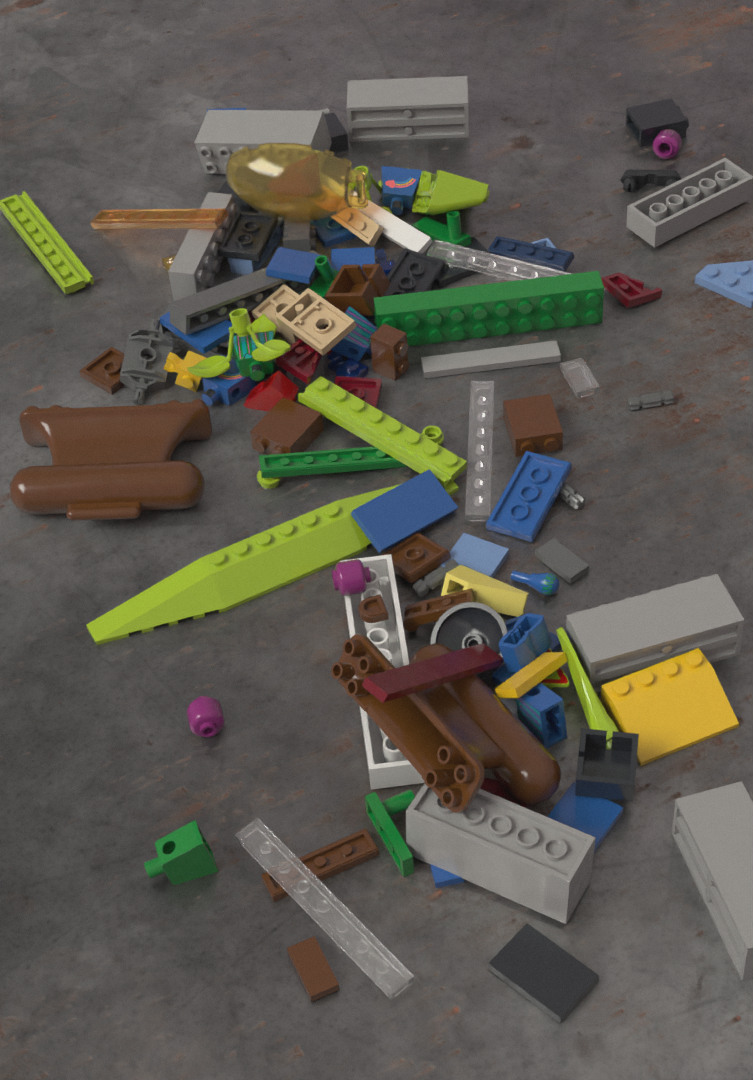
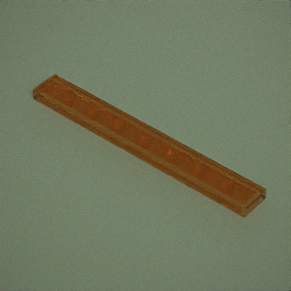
(159, 219)

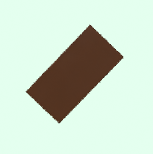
(313, 969)

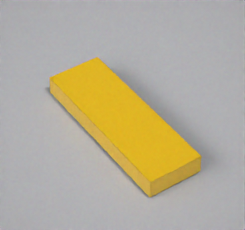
(531, 675)

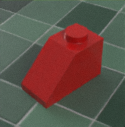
(270, 391)

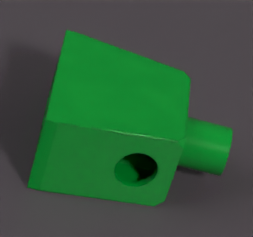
(182, 855)

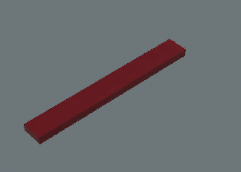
(431, 672)

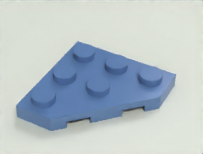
(730, 280)

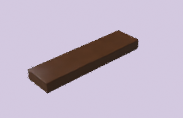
(330, 860)

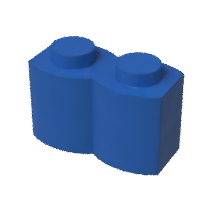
(525, 642)

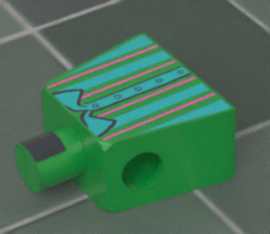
(243, 357)

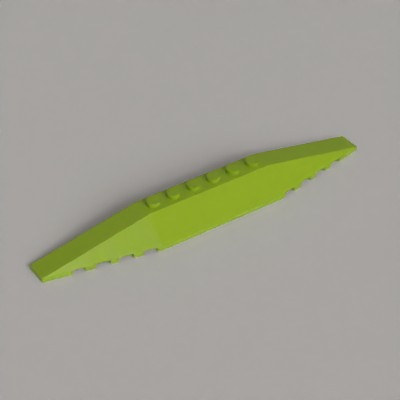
(245, 569)

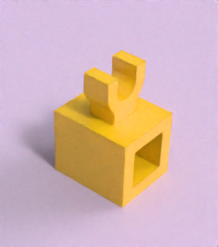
(184, 377)

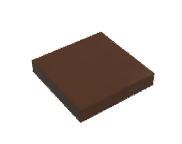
(105, 370)
(417, 557)

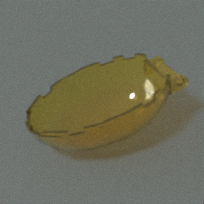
(295, 181)

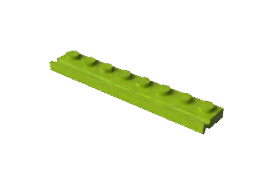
(45, 243)
(382, 431)

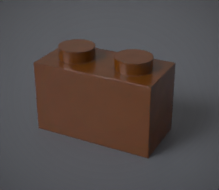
(389, 352)

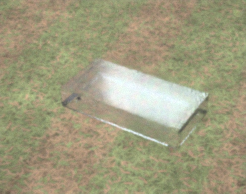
(579, 377)

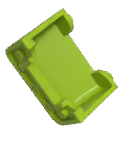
(447, 193)

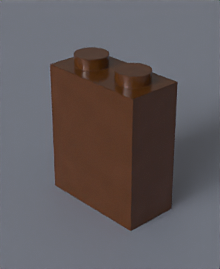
(533, 425)
(286, 429)

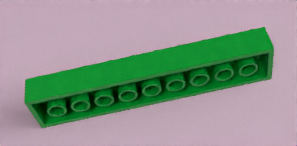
(494, 308)

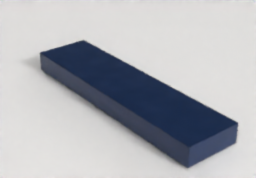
(532, 253)

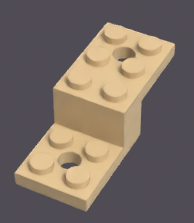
(305, 318)

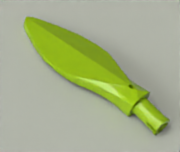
(592, 706)

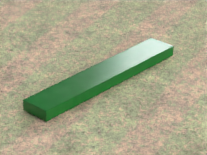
(325, 462)

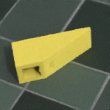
(487, 590)

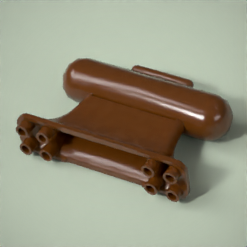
(111, 460)
(452, 731)

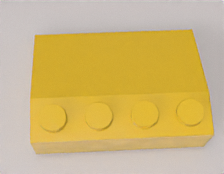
(669, 705)

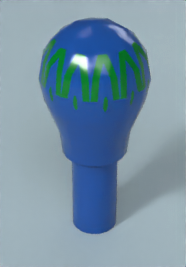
(543, 582)

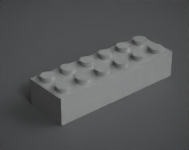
(689, 202)
(198, 256)

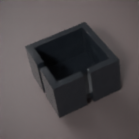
(604, 771)

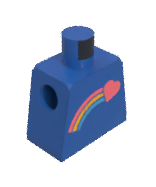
(399, 187)
(227, 386)

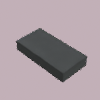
(562, 560)

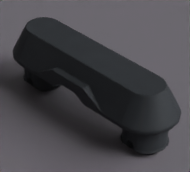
(642, 177)

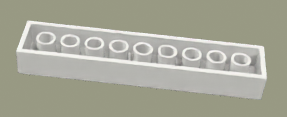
(385, 762)

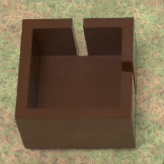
(357, 291)

